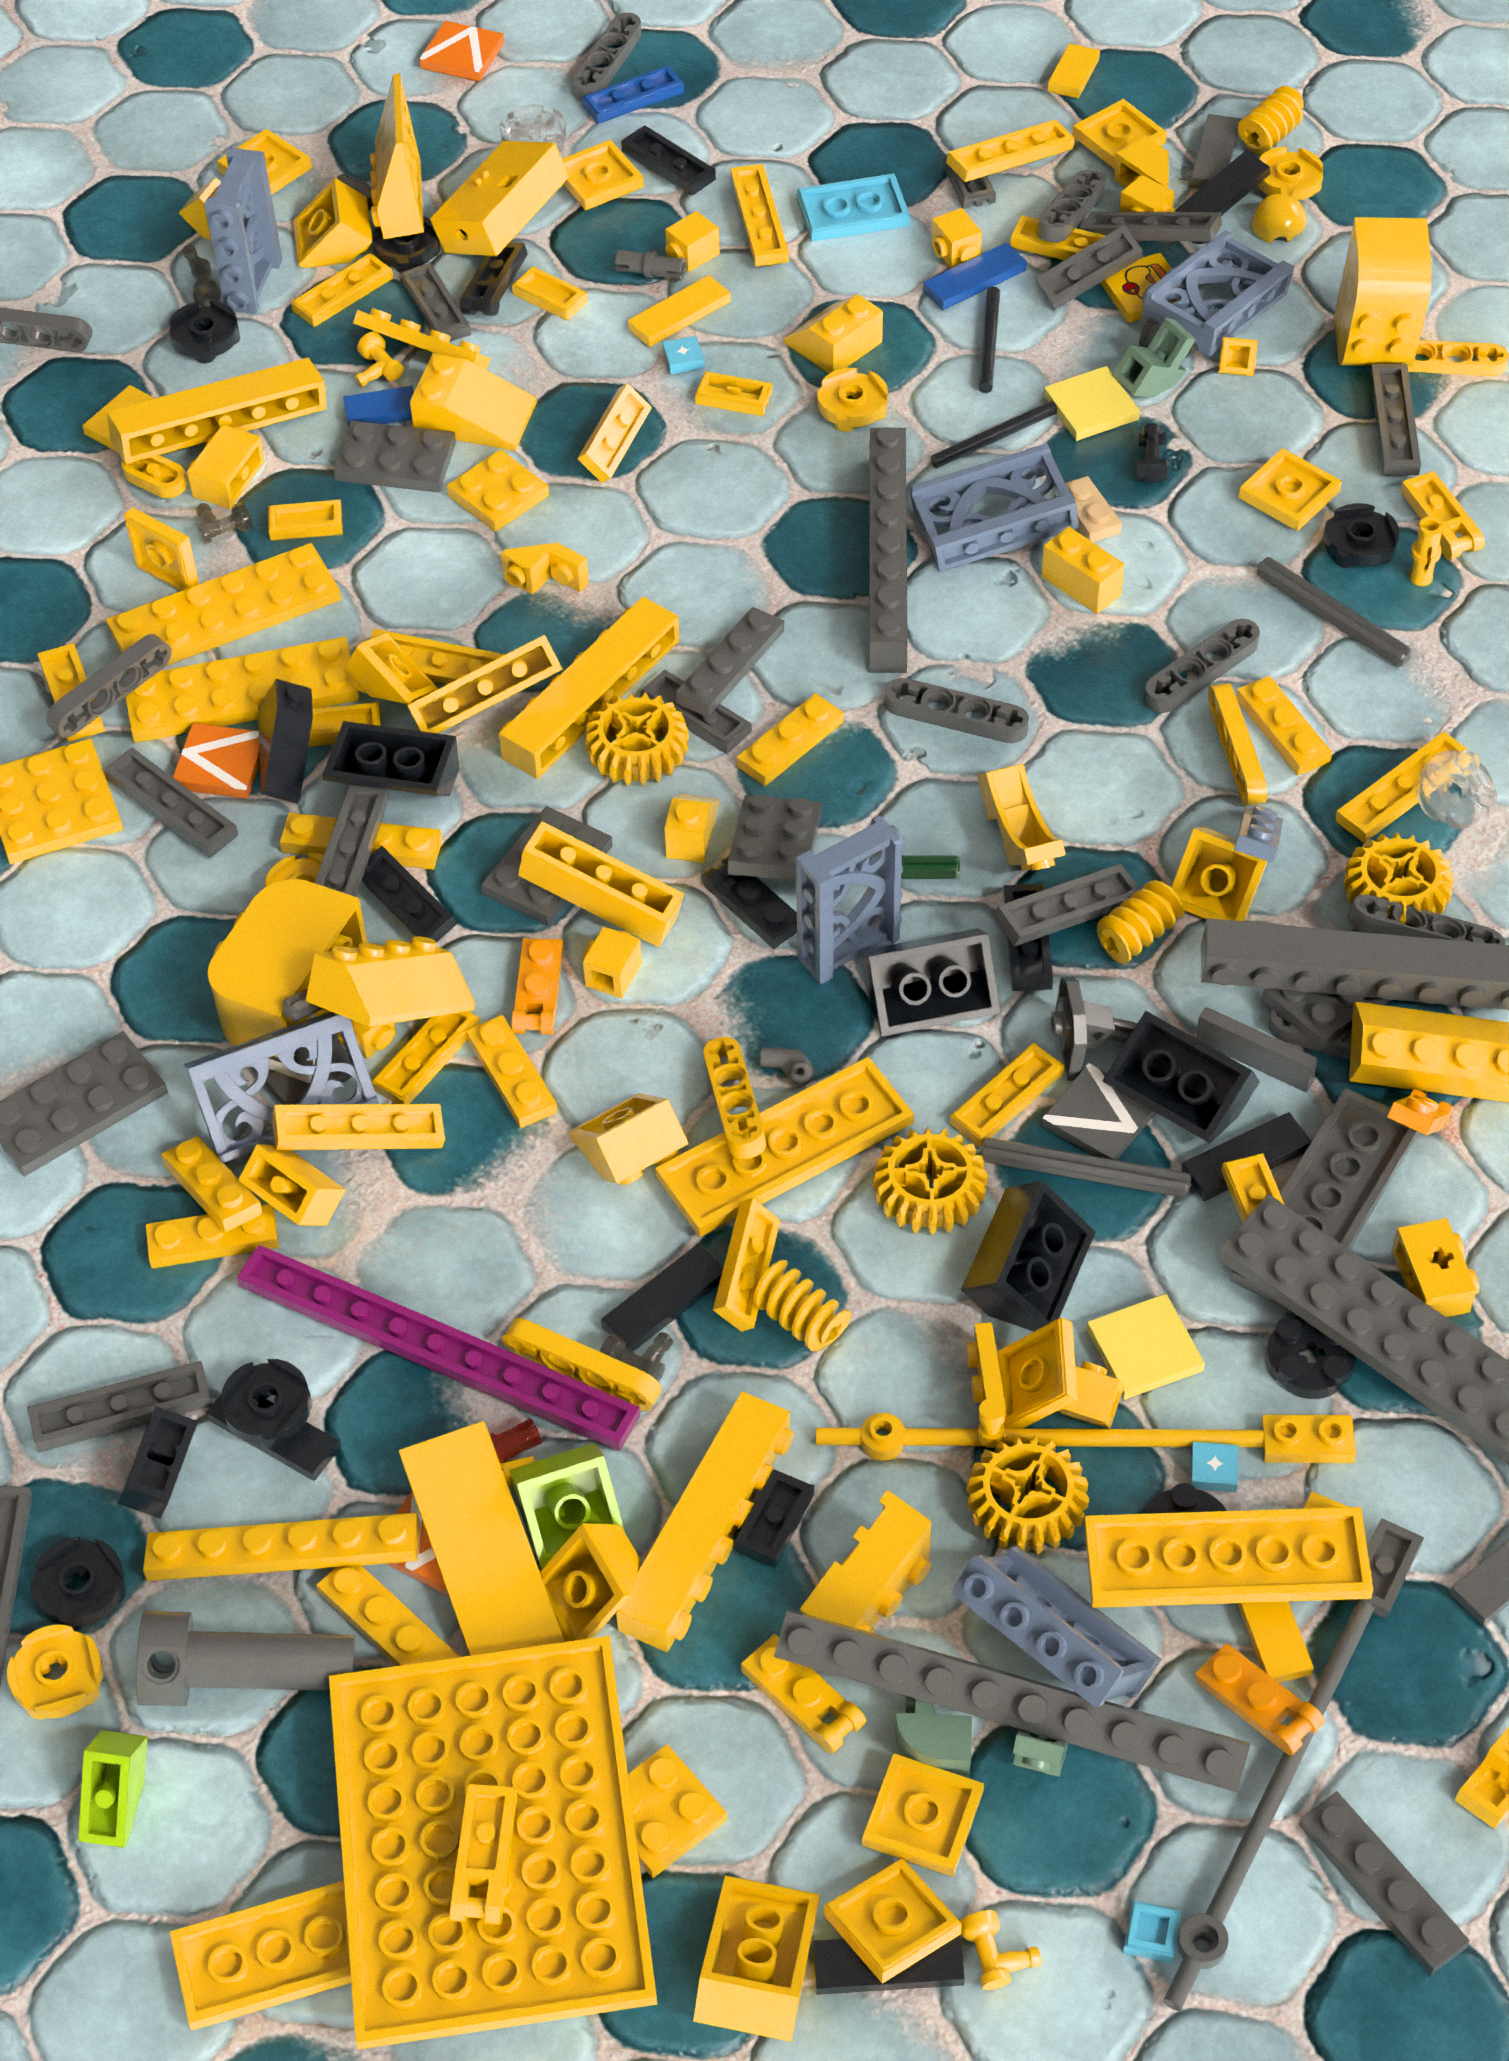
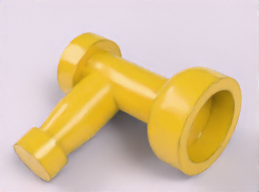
(372, 347)
(980, 1929)

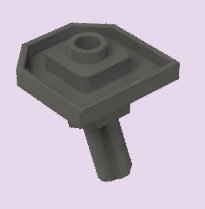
(1083, 1026)

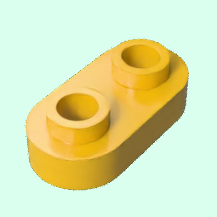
(156, 476)

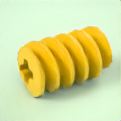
(1271, 120)
(1139, 921)
(798, 1309)

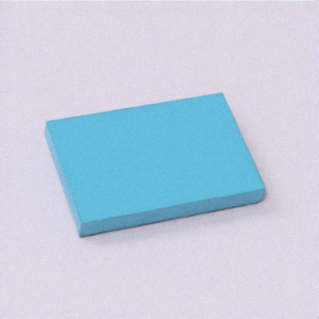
(853, 207)

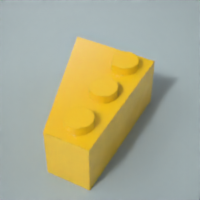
(877, 1570)

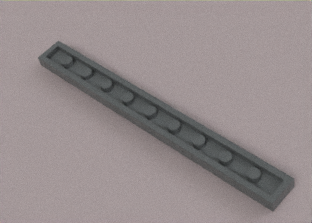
(1012, 1700)

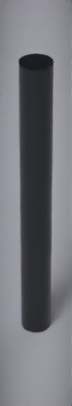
(989, 340)
(993, 434)

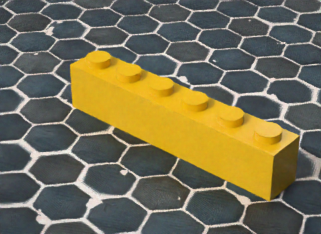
(199, 412)
(605, 669)
(704, 1522)

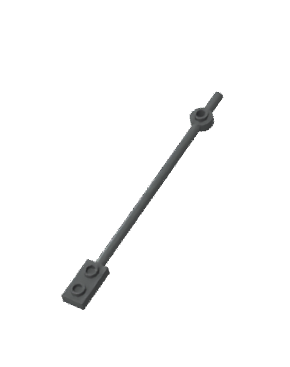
(1390, 1559)

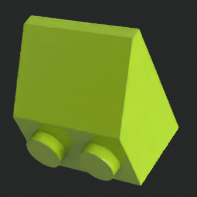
(563, 1494)

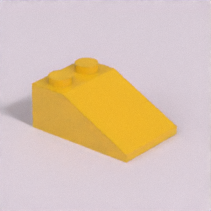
(471, 403)
(756, 1958)

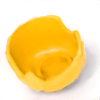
(1277, 217)

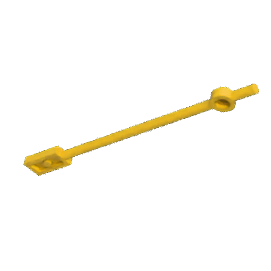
(1281, 1437)

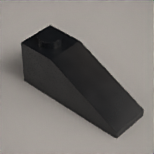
(284, 738)

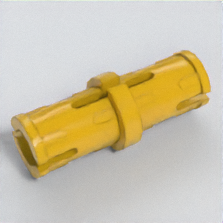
(1426, 551)

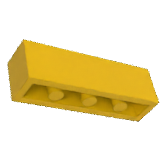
(485, 687)
(600, 884)

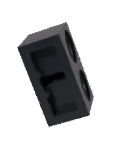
(158, 1462)

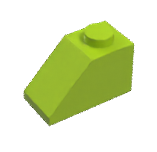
(111, 1787)

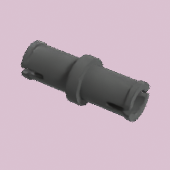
(650, 264)

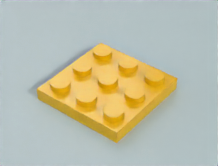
(54, 801)

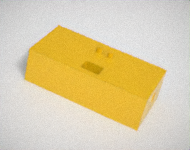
(499, 198)

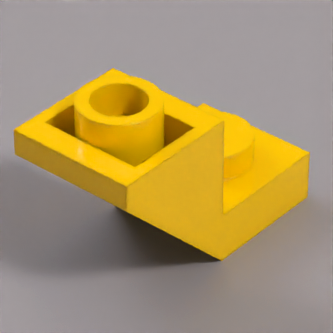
(533, 565)

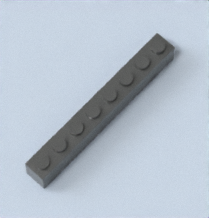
(887, 551)
(1355, 964)

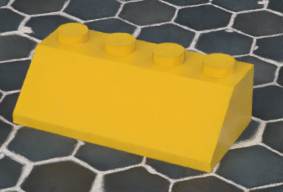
(389, 982)
(1430, 1051)

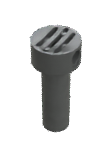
(232, 1659)

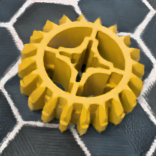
(636, 750)
(1400, 873)
(955, 1173)
(1042, 1513)

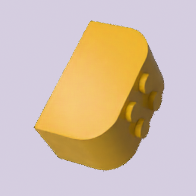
(1383, 292)
(273, 954)

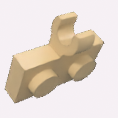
(1094, 513)

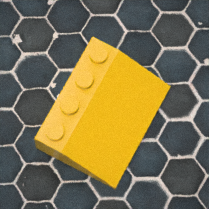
(396, 169)

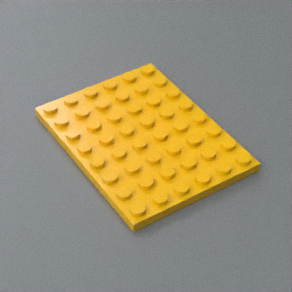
(573, 1883)

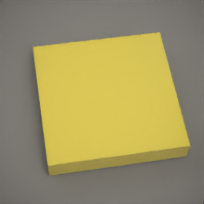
(1092, 403)
(1145, 1346)

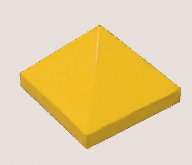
(1238, 356)

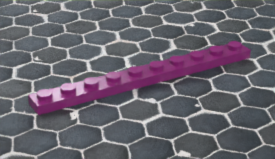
(440, 1347)

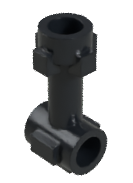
(1152, 468)

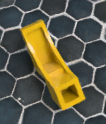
(1021, 826)

